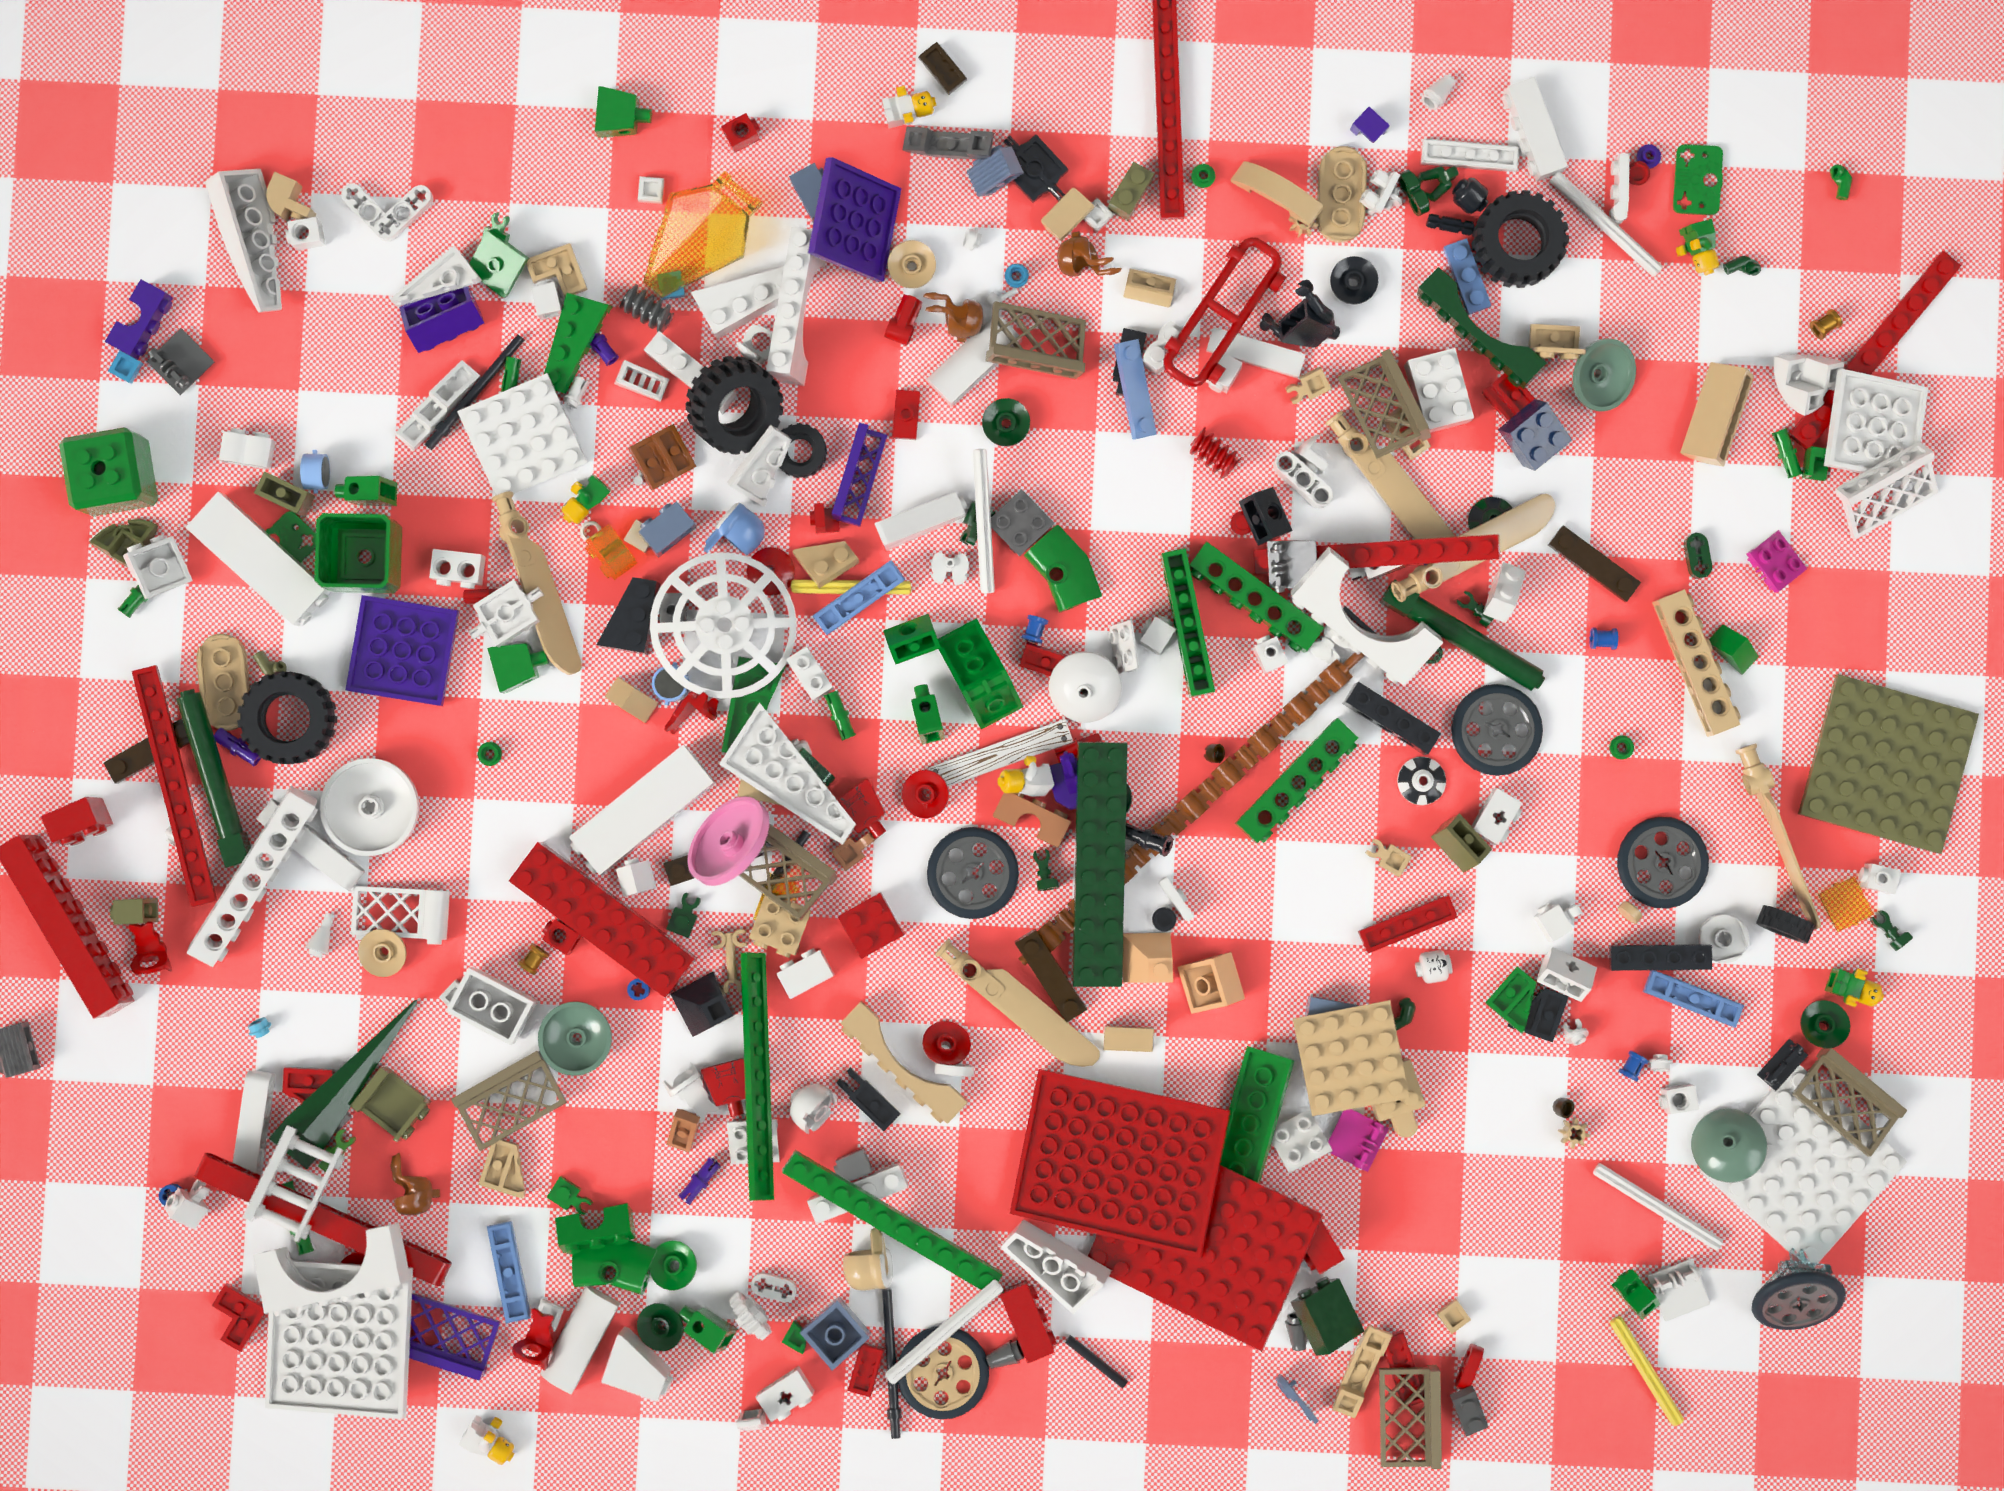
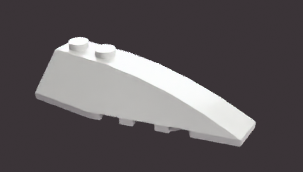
(248, 233)

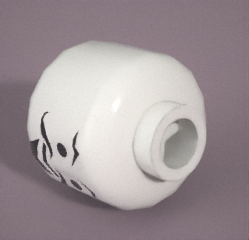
(1433, 966)

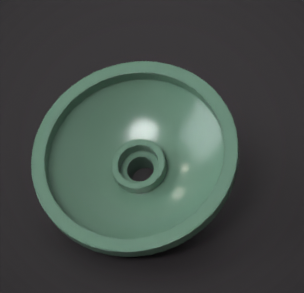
(1613, 376)
(558, 1043)
(1732, 1162)

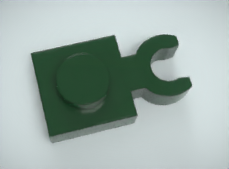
(683, 920)

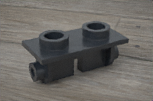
(1782, 1064)

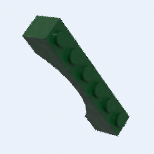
(1517, 362)

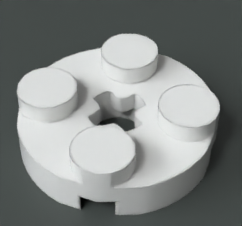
(1729, 925)

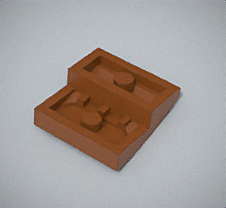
(662, 457)

